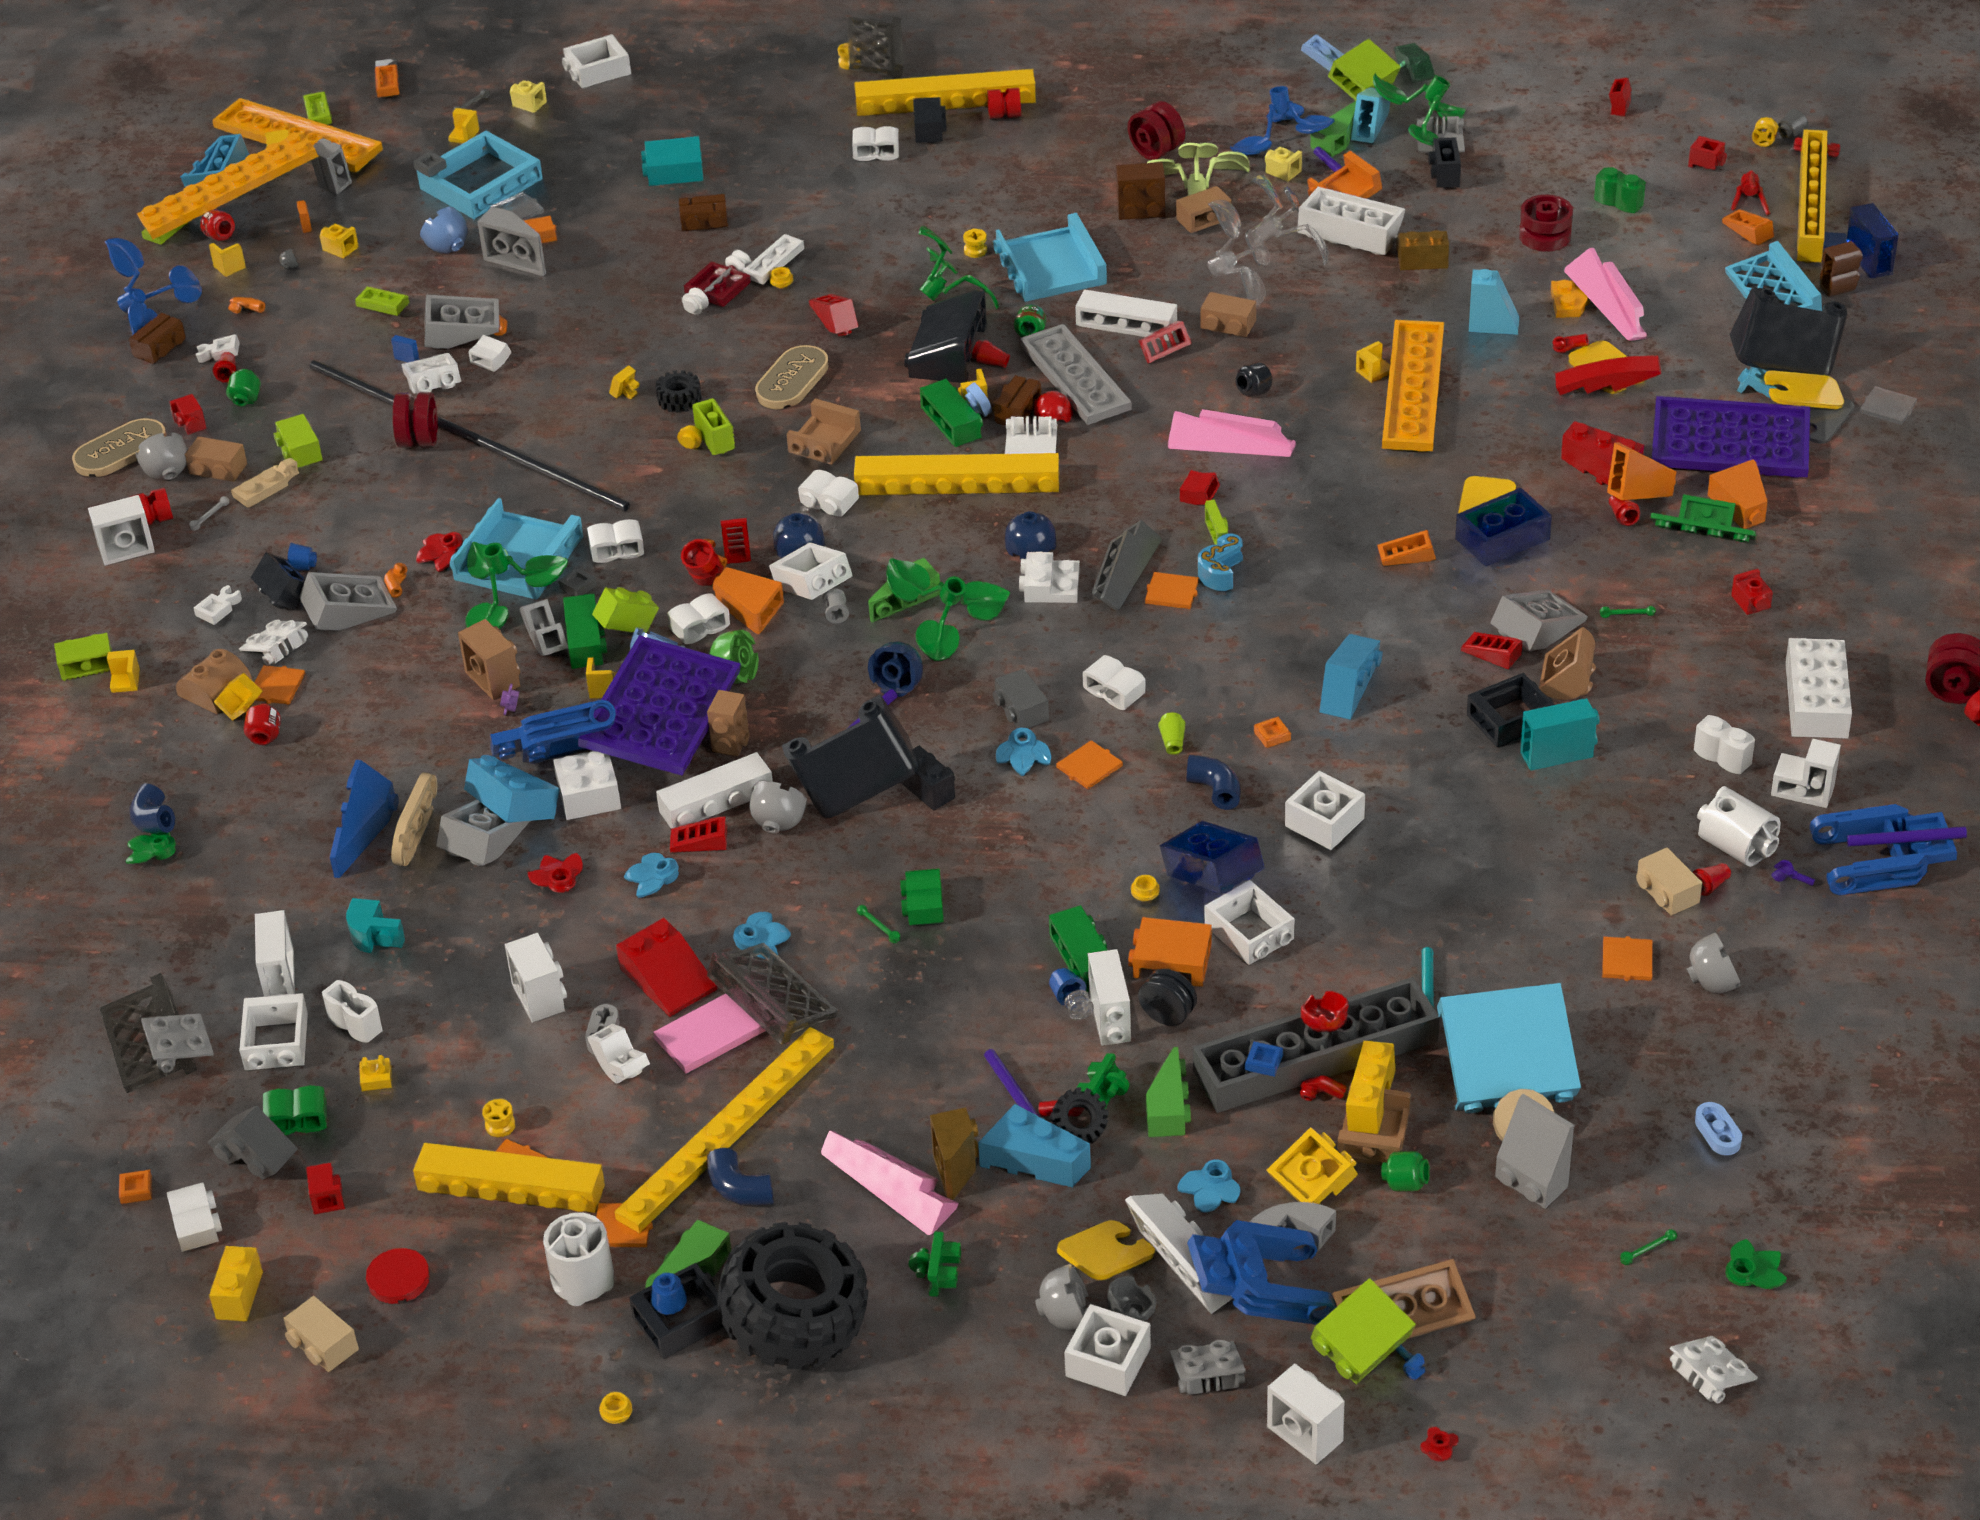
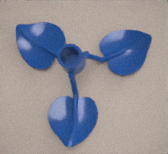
(1281, 110)
(127, 260)

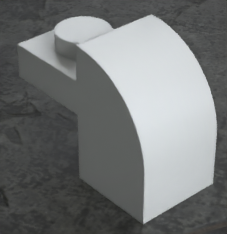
(616, 1053)

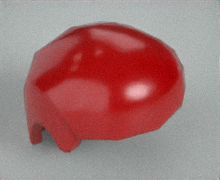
(1054, 405)
(1325, 1013)

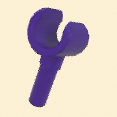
(1785, 869)

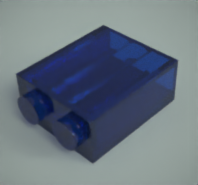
(1875, 238)

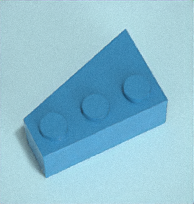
(223, 152)
(1348, 675)
(510, 791)
(1035, 1147)

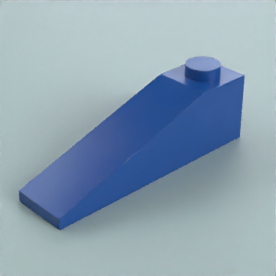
(364, 815)

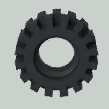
(678, 391)
(1087, 1101)

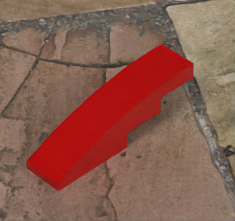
(1615, 372)

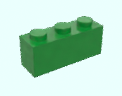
(951, 412)
(583, 631)
(1075, 937)

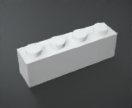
(1123, 313)
(712, 791)

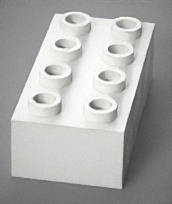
(1818, 688)

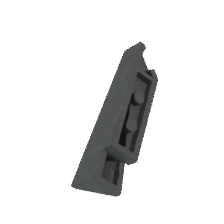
(1124, 563)

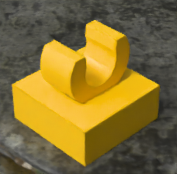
(624, 383)
(375, 1073)

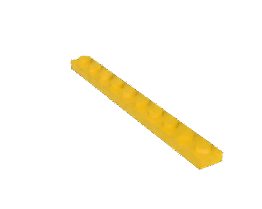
(724, 1129)

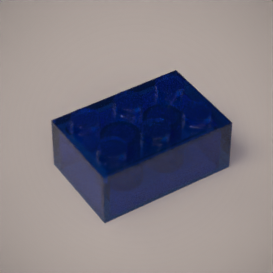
(1503, 527)
(1212, 857)

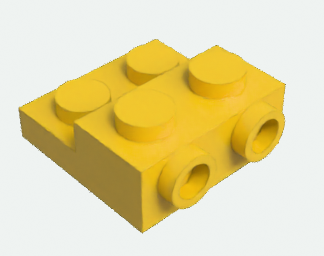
(1313, 1168)

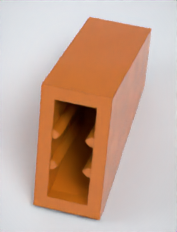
(1638, 476)
(1745, 488)
(749, 597)

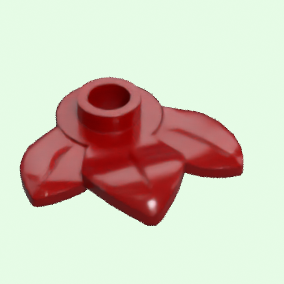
(440, 549)
(557, 874)

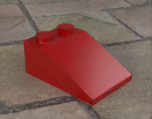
(664, 967)

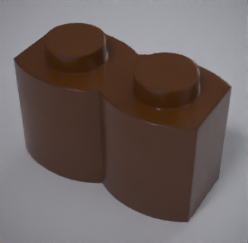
(1840, 268)

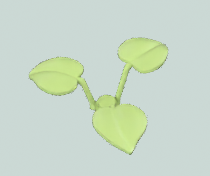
(1196, 181)

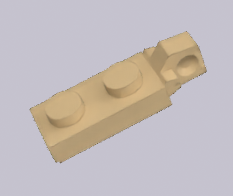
(265, 483)

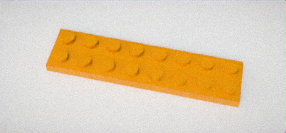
(255, 119)
(227, 184)
(1413, 386)

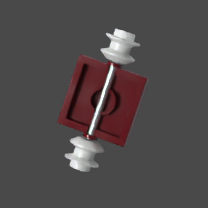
(717, 283)

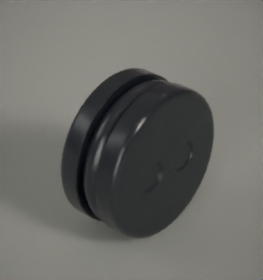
(1167, 997)

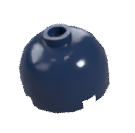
(795, 532)
(1029, 533)
(896, 668)

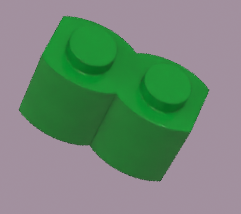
(1619, 190)
(923, 896)
(297, 1109)

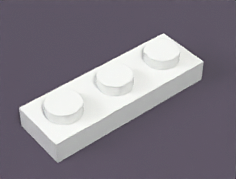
(775, 256)

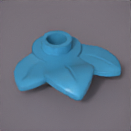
(1023, 753)
(652, 873)
(760, 929)
(1210, 1185)

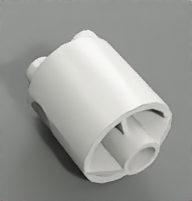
(1739, 827)
(578, 1258)

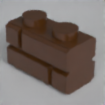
(703, 212)
(157, 338)
(1016, 399)

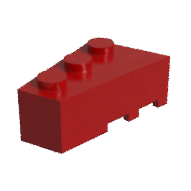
(1592, 449)

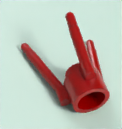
(1750, 186)

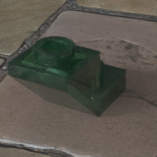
(1416, 61)

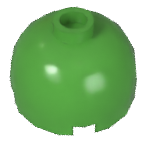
(737, 647)

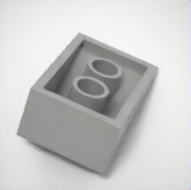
(510, 241)
(459, 320)
(344, 600)
(1536, 618)
(476, 833)
(1536, 1152)

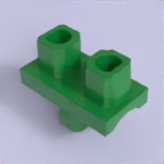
(1106, 1079)
(932, 1264)

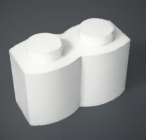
(875, 143)
(828, 493)
(615, 541)
(699, 618)
(1114, 682)
(1724, 744)
(352, 1011)
(193, 1216)

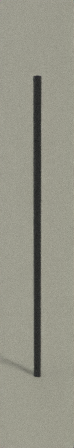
(480, 440)

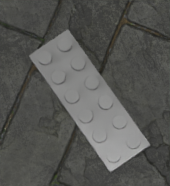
(1075, 374)

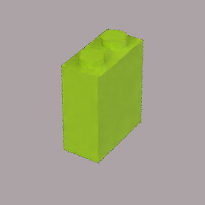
(1356, 68)
(1362, 1331)

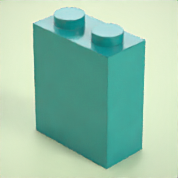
(672, 161)
(1559, 734)

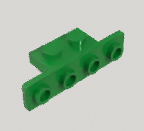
(1705, 515)

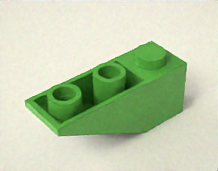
(1338, 134)
(885, 603)
(1166, 1098)
(699, 1245)

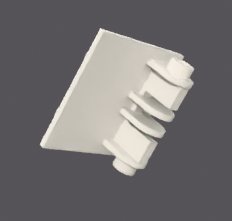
(1031, 438)
(277, 640)
(1710, 1367)

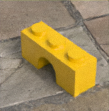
(1371, 1078)

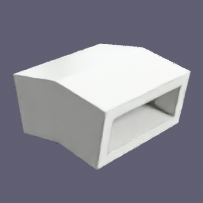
(489, 353)

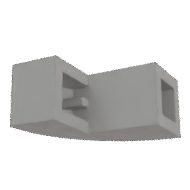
(542, 628)
(1304, 1216)

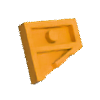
(1568, 299)

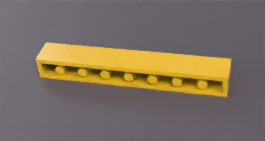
(954, 91)
(1812, 196)
(957, 474)

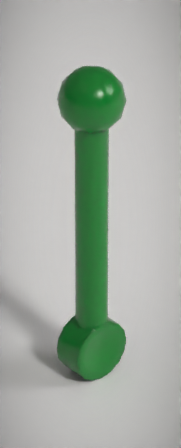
(1605, 612)
(894, 936)
(1626, 1257)

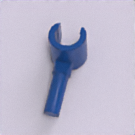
(1413, 1365)

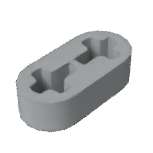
(598, 1015)

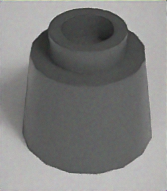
(1792, 124)

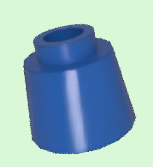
(301, 557)
(1065, 982)
(668, 1294)

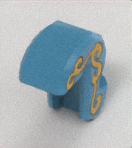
(1217, 560)

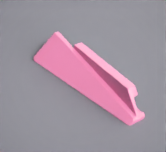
(1609, 293)
(1228, 434)
(891, 1180)

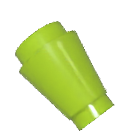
(1172, 732)

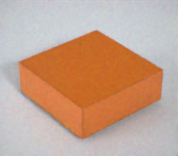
(304, 216)
(1272, 732)
(135, 1186)

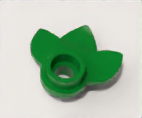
(149, 846)
(1754, 1266)

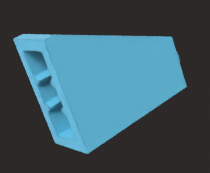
(1369, 115)
(1491, 305)

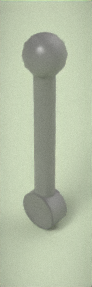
(195, 524)

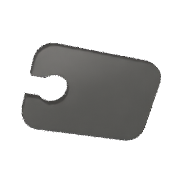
(1828, 421)

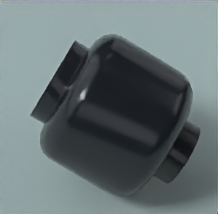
(1253, 379)

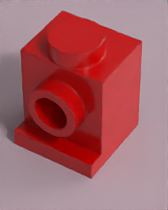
(1707, 153)
(188, 413)
(1751, 592)
(324, 1188)

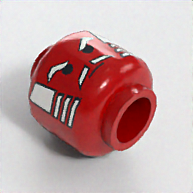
(217, 225)
(262, 724)

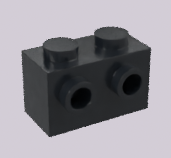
(929, 119)
(1445, 162)
(278, 581)
(932, 780)

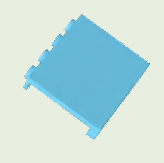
(1052, 261)
(523, 540)
(1509, 1044)

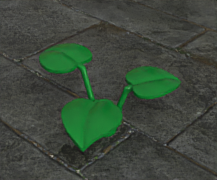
(1434, 94)
(935, 283)
(494, 559)
(935, 639)

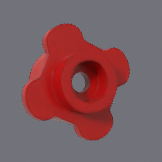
(1437, 1451)

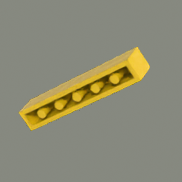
(509, 1177)

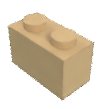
(1668, 881)
(320, 1334)

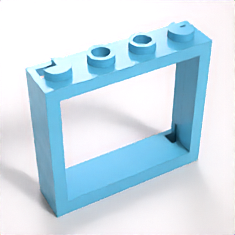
(525, 174)

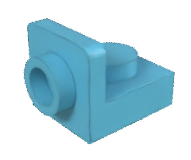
(1755, 378)

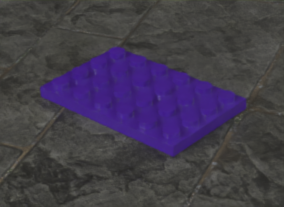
(1728, 433)
(660, 704)

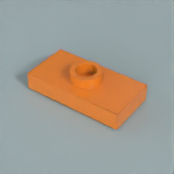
(387, 80)

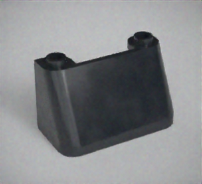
(1786, 335)
(946, 338)
(855, 761)

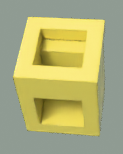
(528, 95)
(1283, 163)

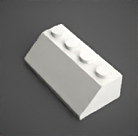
(1351, 220)
(1169, 1232)

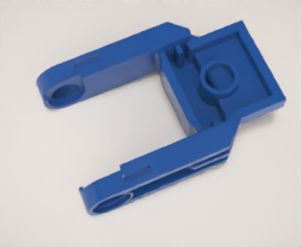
(551, 733)
(1907, 860)
(1236, 1269)

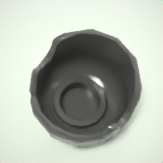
(1131, 1299)

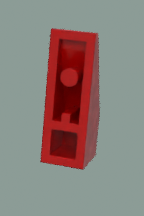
(835, 313)

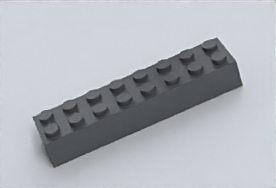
(1385, 1014)

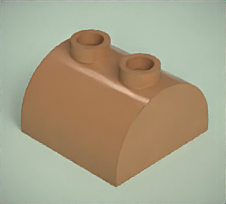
(1569, 667)
(210, 678)

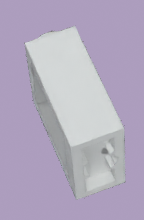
(600, 71)
(809, 569)
(1240, 901)
(274, 954)
(1109, 997)
(259, 1012)

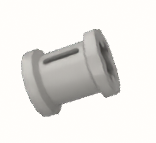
(836, 609)

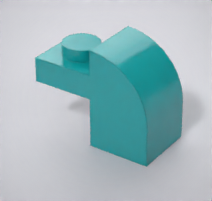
(370, 928)

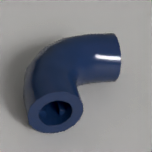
(1218, 776)
(149, 813)
(735, 1185)

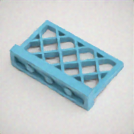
(1780, 265)

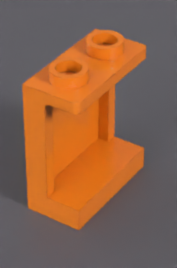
(1355, 178)
(1172, 946)

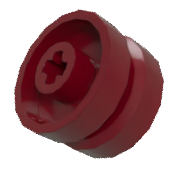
(1156, 130)
(1546, 223)
(415, 420)
(1954, 668)

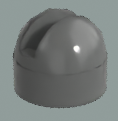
(288, 260)

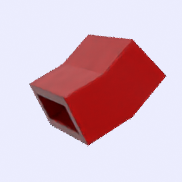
(1620, 96)
(1199, 487)

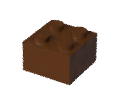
(1140, 190)

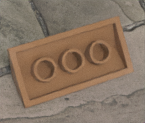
(1427, 1295)

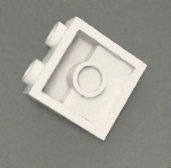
(432, 373)
(1049, 579)

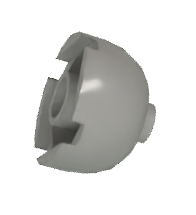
(162, 456)
(775, 807)
(1712, 966)
(1063, 1298)

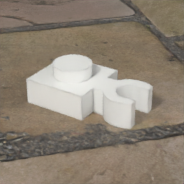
(219, 346)
(217, 607)

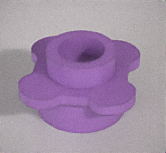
(509, 700)

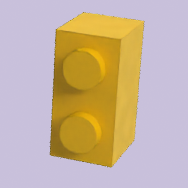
(236, 1283)

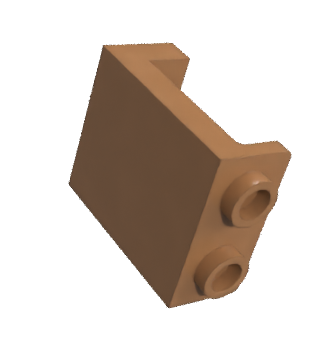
(826, 432)
(1377, 1147)

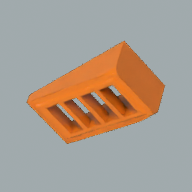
(1751, 227)
(1415, 549)

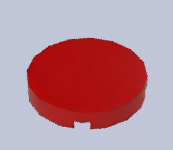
(397, 1275)

